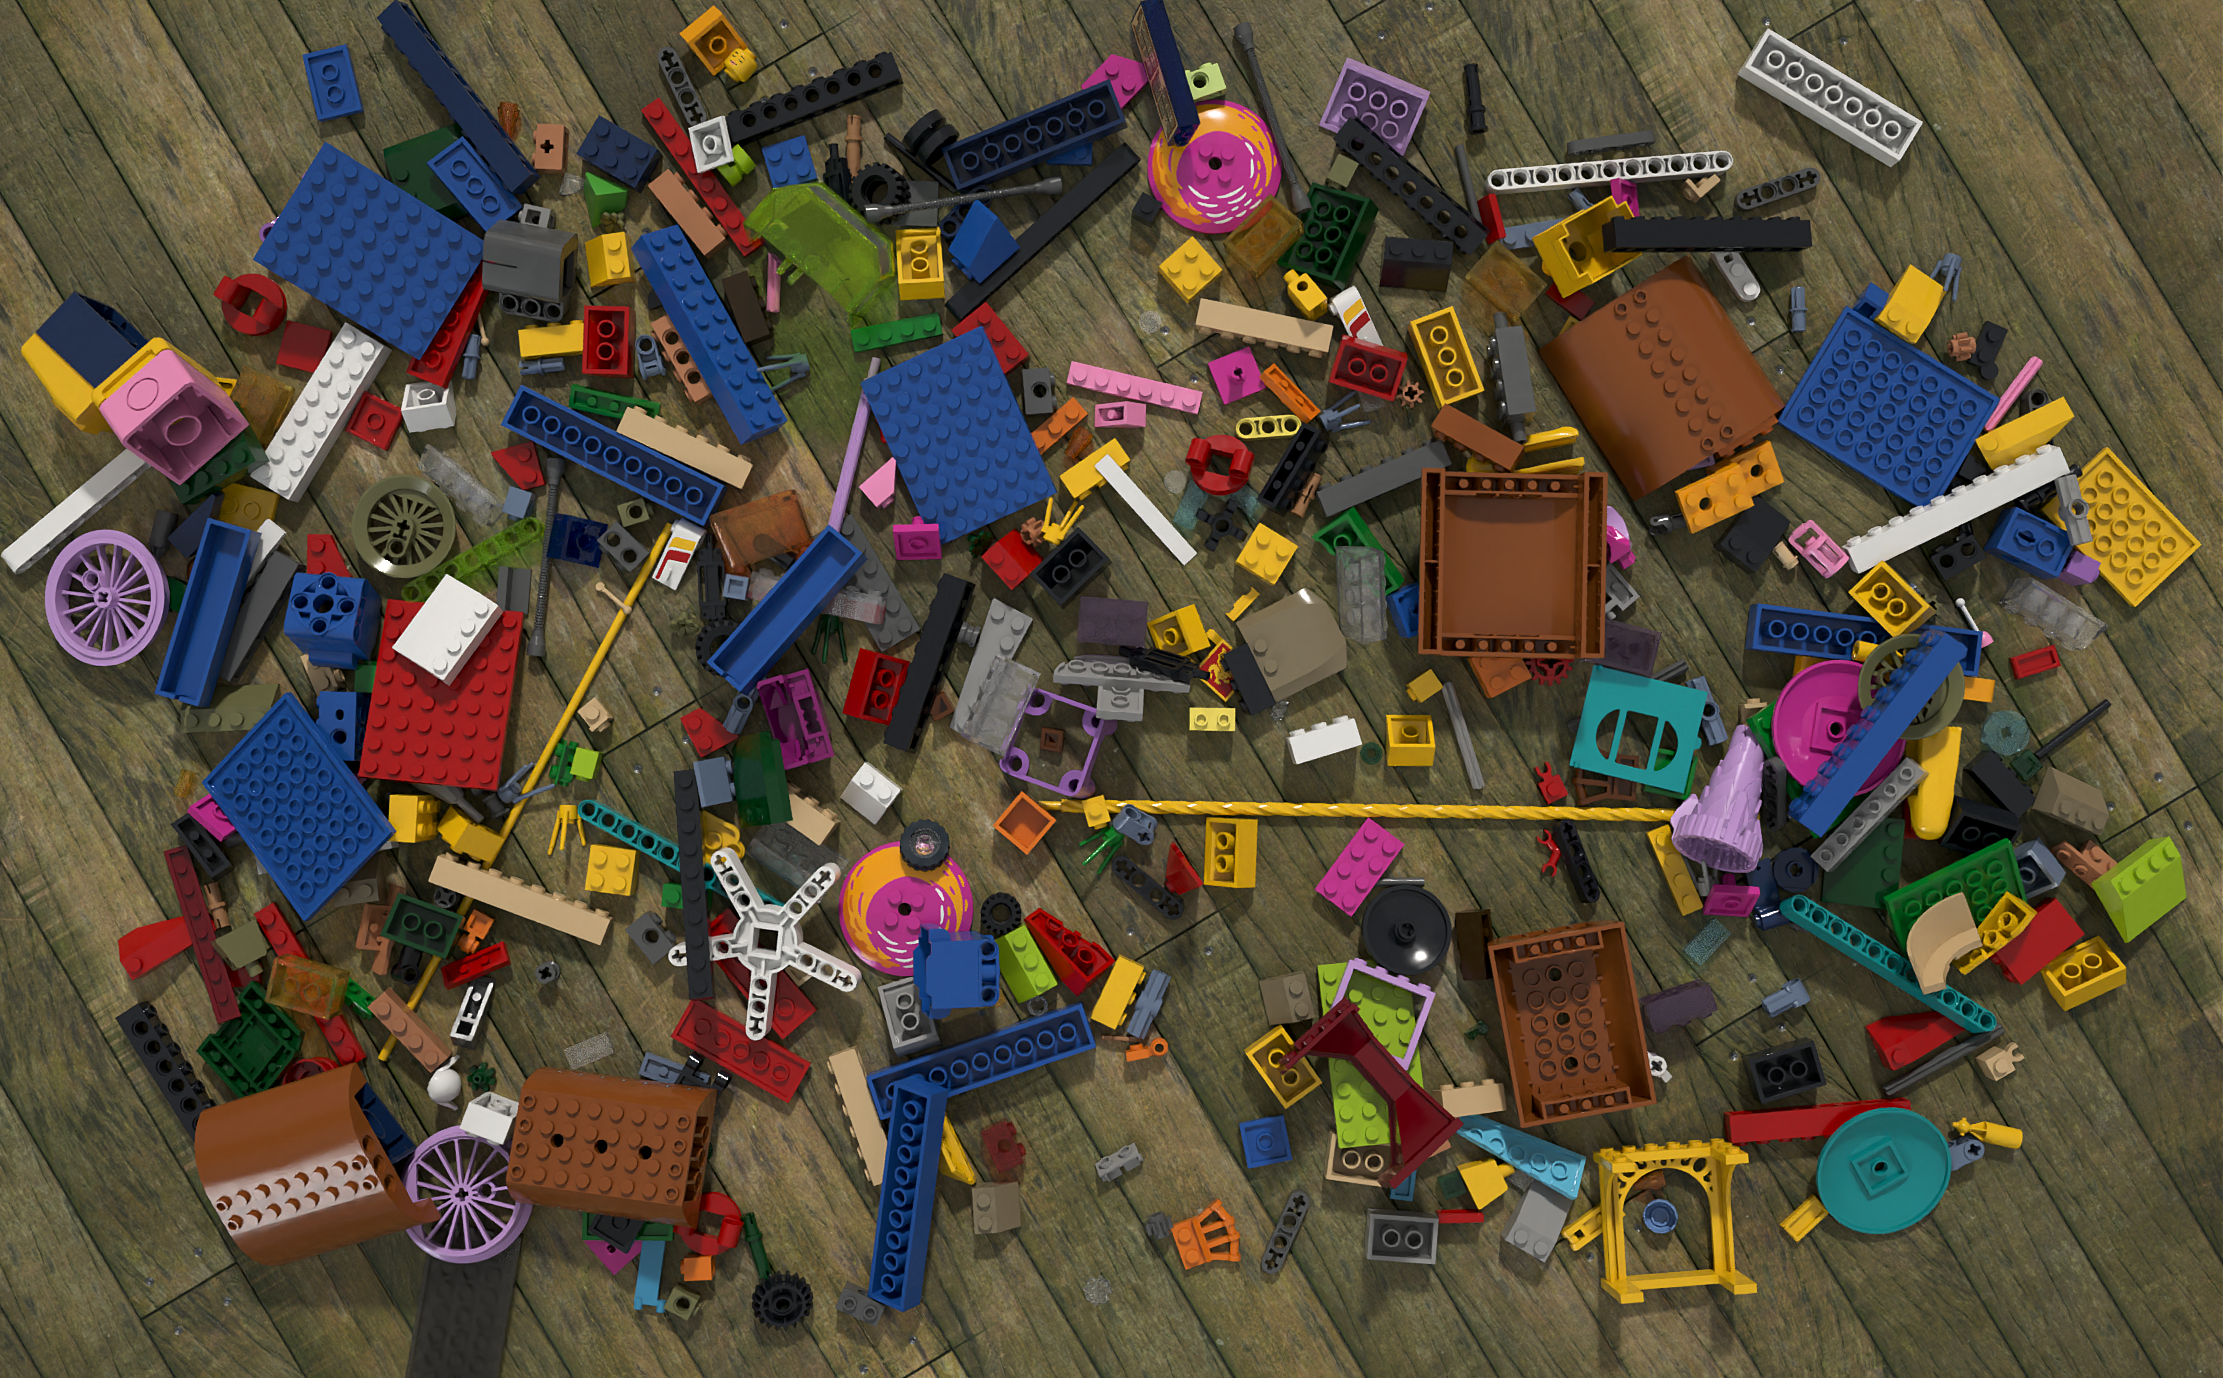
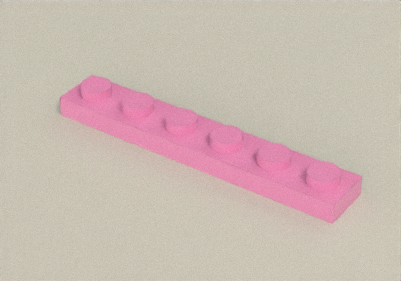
(1134, 388)

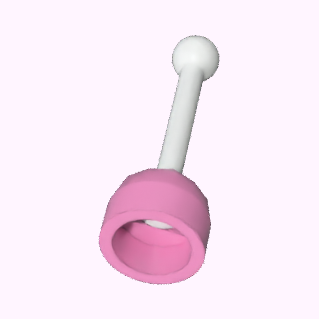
(1986, 639)

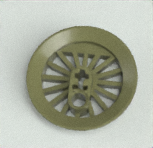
(409, 488)
(1941, 706)

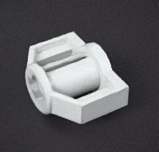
(1658, 1067)

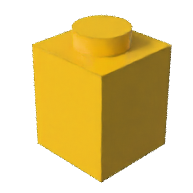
(1423, 686)

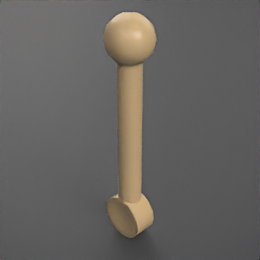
(484, 341)
(602, 588)

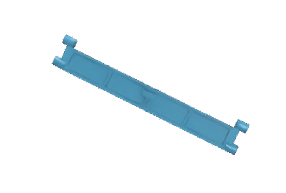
(650, 1276)

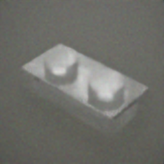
(589, 1050)

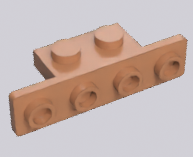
(2087, 863)
(371, 926)

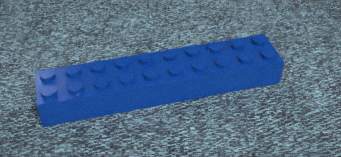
(708, 334)
(614, 456)
(1834, 634)
(1876, 730)
(990, 1055)
(907, 1193)

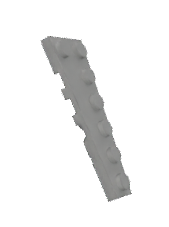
(1001, 635)

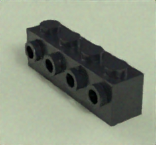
(1293, 469)

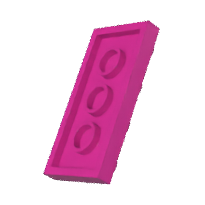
(1359, 867)

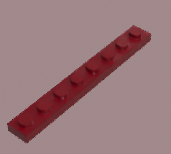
(202, 933)

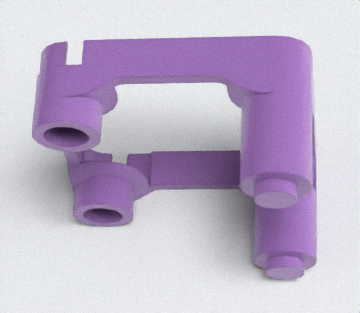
(1074, 782)

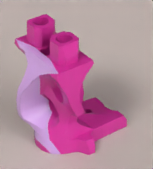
(1618, 540)

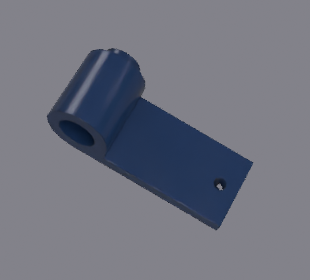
(1768, 904)

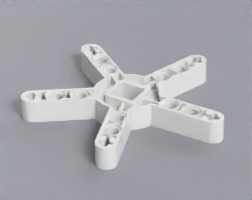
(790, 944)

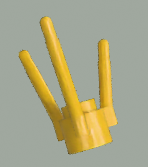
(1055, 532)
(566, 815)

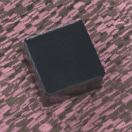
(1971, 468)

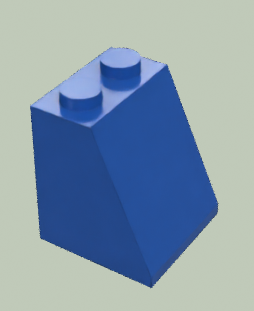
(981, 243)

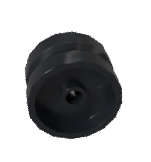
(929, 136)

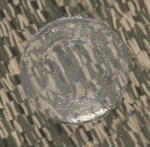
(1149, 322)

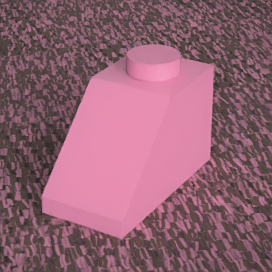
(1120, 415)
(882, 485)

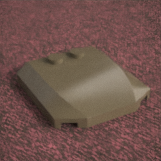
(1295, 643)

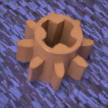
(1961, 346)
(1406, 399)
(1032, 532)

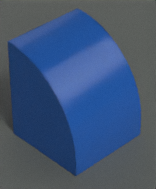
(1871, 301)

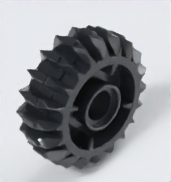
(786, 1313)

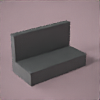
(514, 589)

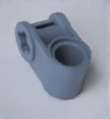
(651, 361)
(1134, 823)
(1959, 1151)

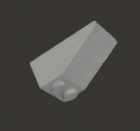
(906, 1023)
(1537, 1220)

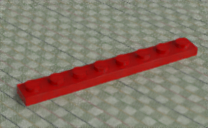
(704, 182)
(285, 941)

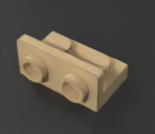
(323, 677)

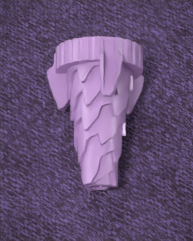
(1724, 820)

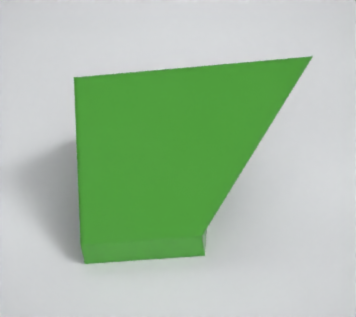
(603, 197)

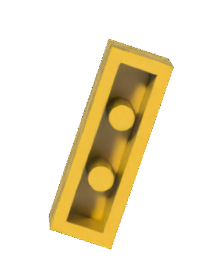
(551, 341)
(1085, 476)
(1118, 992)

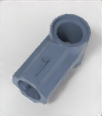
(1791, 995)

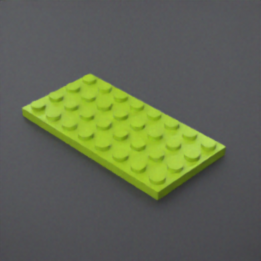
(1389, 1014)

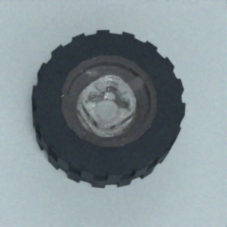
(924, 845)

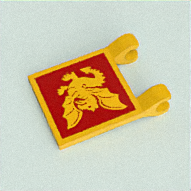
(1218, 678)

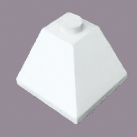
(711, 144)

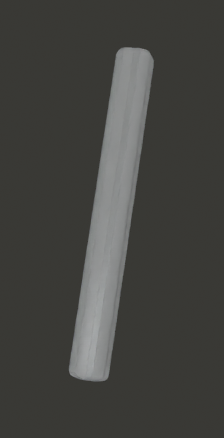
(1462, 735)

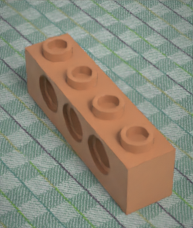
(662, 331)

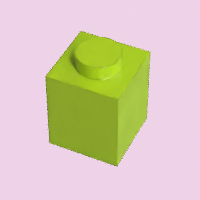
(586, 764)

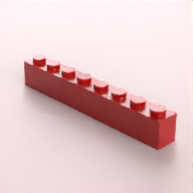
(1798, 1121)

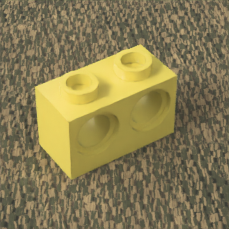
(1212, 719)

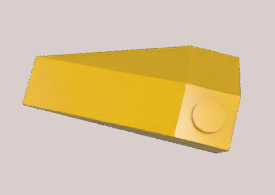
(2024, 434)
(1999, 927)

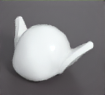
(445, 1084)

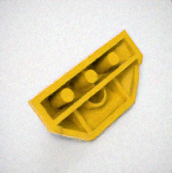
(952, 1156)

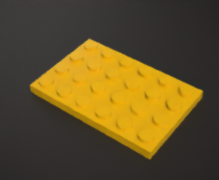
(2129, 528)

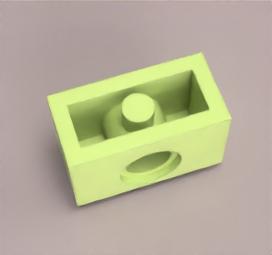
(1212, 78)

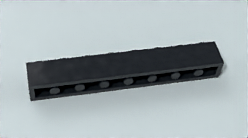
(929, 663)

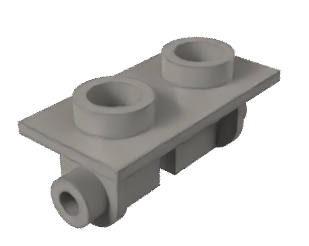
(1109, 1166)

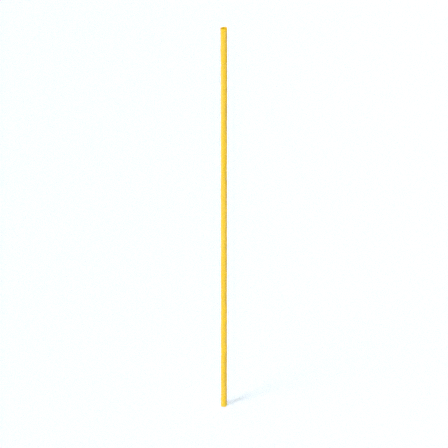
(545, 756)

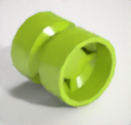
(741, 165)

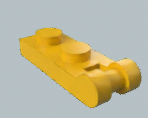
(1590, 1226)

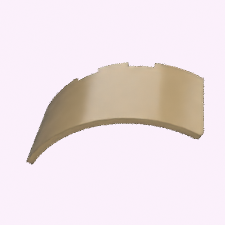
(1939, 937)

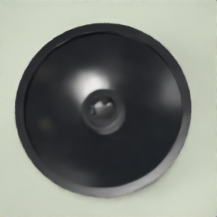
(1406, 930)

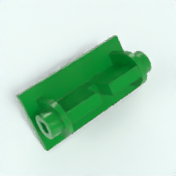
(560, 771)
(361, 998)

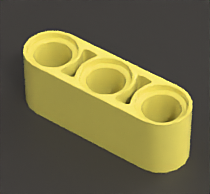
(1256, 427)

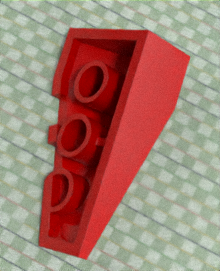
(1179, 872)
(154, 945)
(1072, 957)
(1910, 1036)

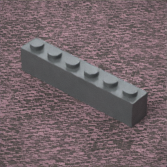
(1381, 479)
(259, 612)

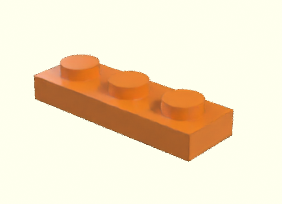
(1289, 394)
(1058, 425)
(1746, 439)

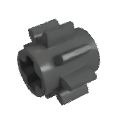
(1159, 1225)

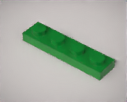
(896, 332)
(608, 403)

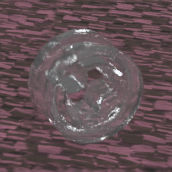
(1038, 1012)

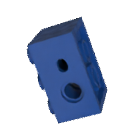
(2029, 543)
(1404, 609)
(344, 721)

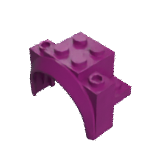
(796, 718)

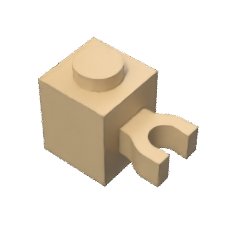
(1998, 1062)

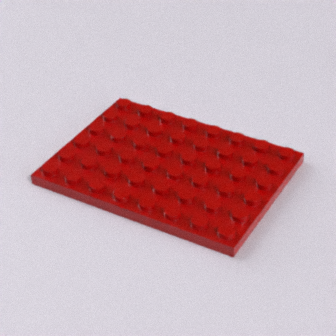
(438, 731)

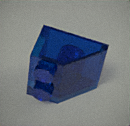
(575, 540)

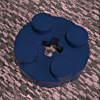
(1781, 869)

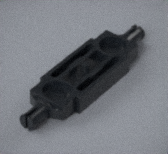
(837, 174)
(711, 560)
(1164, 663)

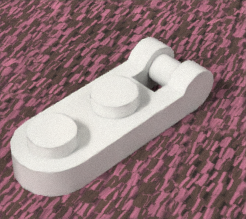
(1737, 275)

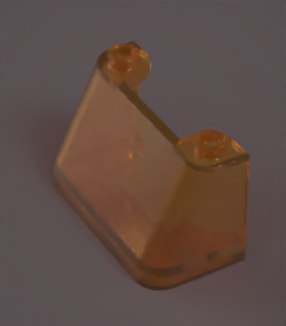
(762, 530)

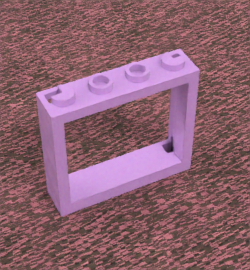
(1399, 981)

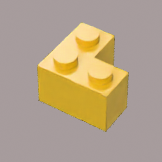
(468, 836)

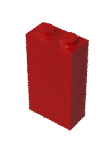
(2039, 943)

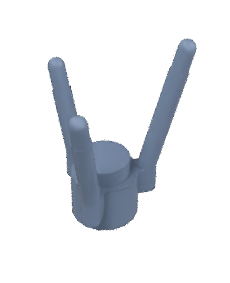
(1949, 267)
(797, 362)
(1332, 419)
(510, 790)

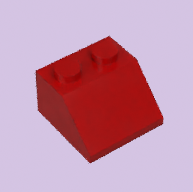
(1012, 559)

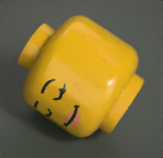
(740, 65)

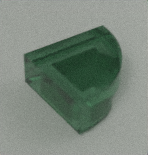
(1480, 1028)

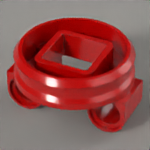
(267, 315)
(1200, 456)
(730, 1228)

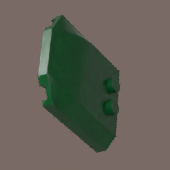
(410, 171)
(760, 781)
(255, 1048)

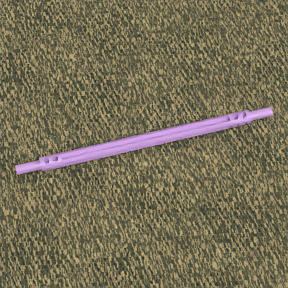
(852, 454)

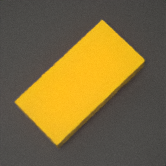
(1804, 1218)

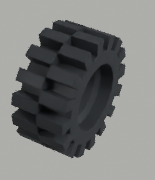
(1004, 899)

